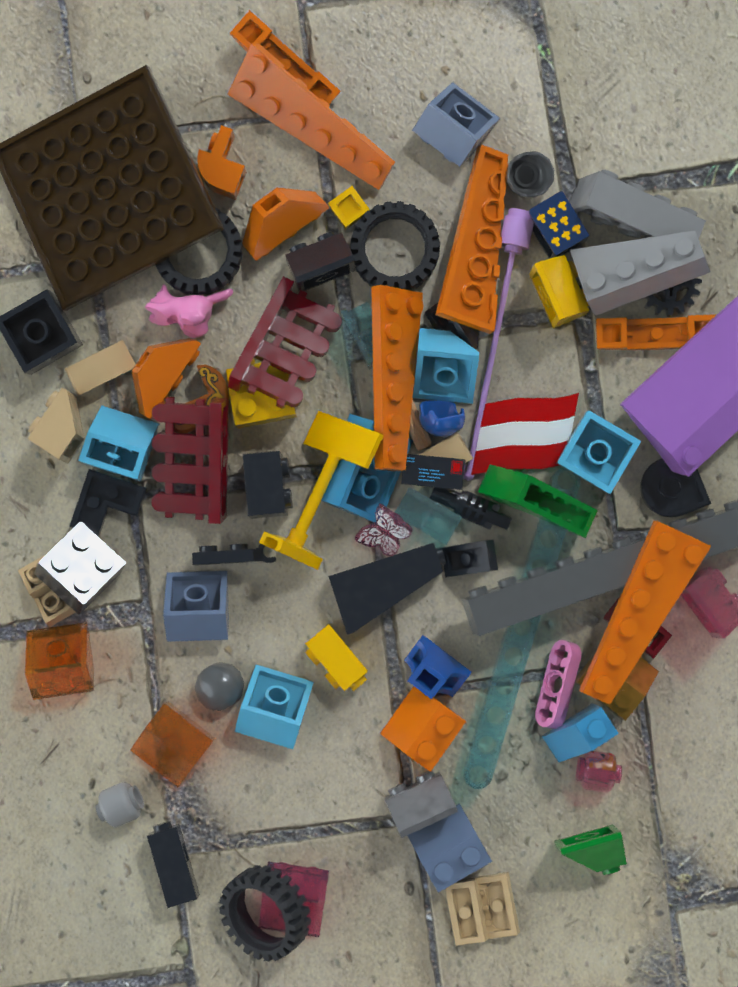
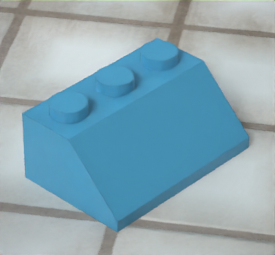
(358, 488)

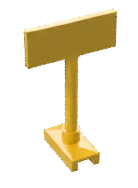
(340, 441)

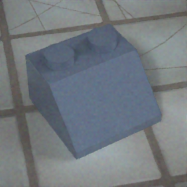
(455, 124)
(196, 606)
(449, 849)

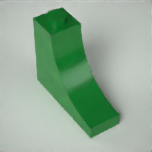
(537, 499)

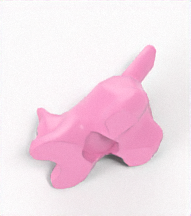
(189, 311)

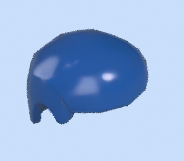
(440, 417)

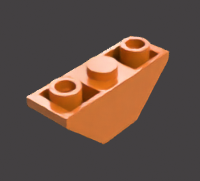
(279, 218)
(161, 371)

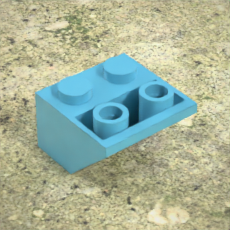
(119, 443)

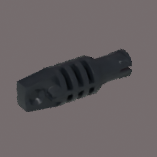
(472, 507)

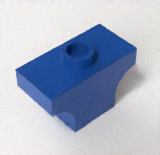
(435, 669)

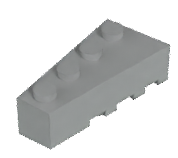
(631, 208)
(637, 268)

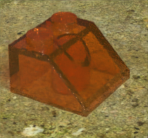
(59, 661)
(172, 743)

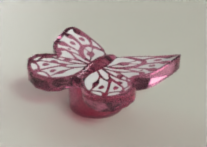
(385, 531)

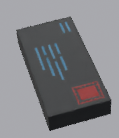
(434, 472)

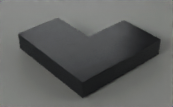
(102, 493)

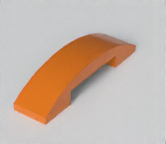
(253, 29)
(648, 332)

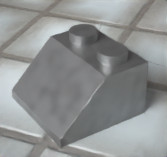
(420, 803)

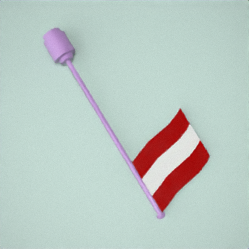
(518, 430)

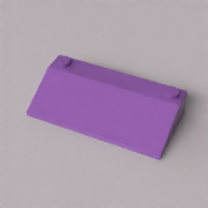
(693, 398)

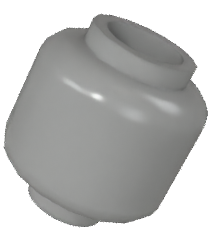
(119, 804)

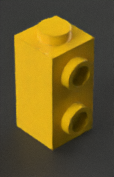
(341, 663)

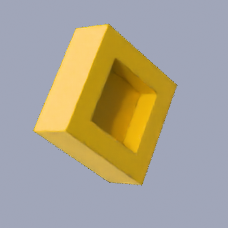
(348, 207)

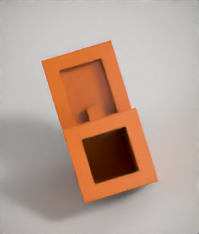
(218, 172)

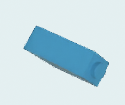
(580, 733)

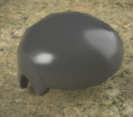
(530, 174)
(219, 686)

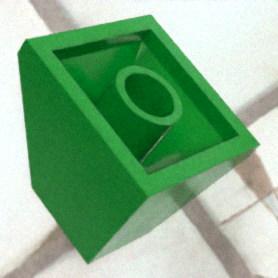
(595, 849)

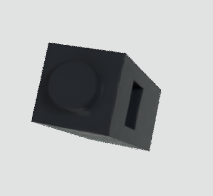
(173, 864)

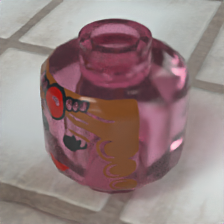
(598, 771)

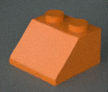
(423, 728)

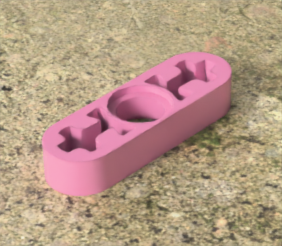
(568, 678)

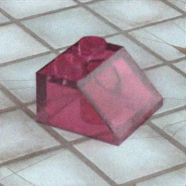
(712, 602)
(312, 884)

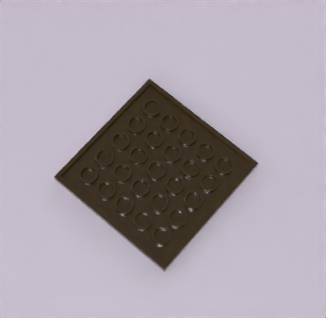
(107, 188)

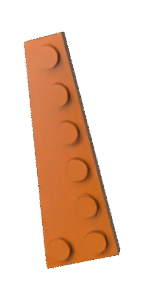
(287, 103)
(473, 266)
(395, 346)
(652, 589)

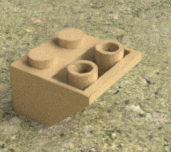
(60, 427)

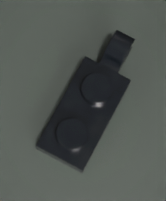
(237, 554)

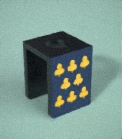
(557, 226)

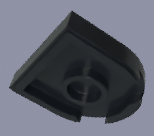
(670, 492)

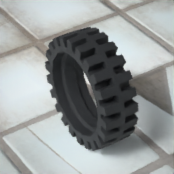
(409, 214)
(218, 279)
(243, 926)

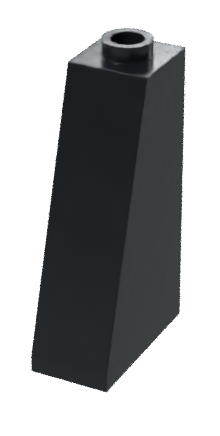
(379, 585)

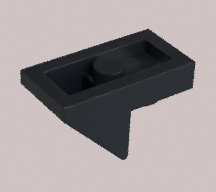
(470, 558)

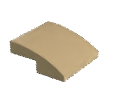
(482, 908)

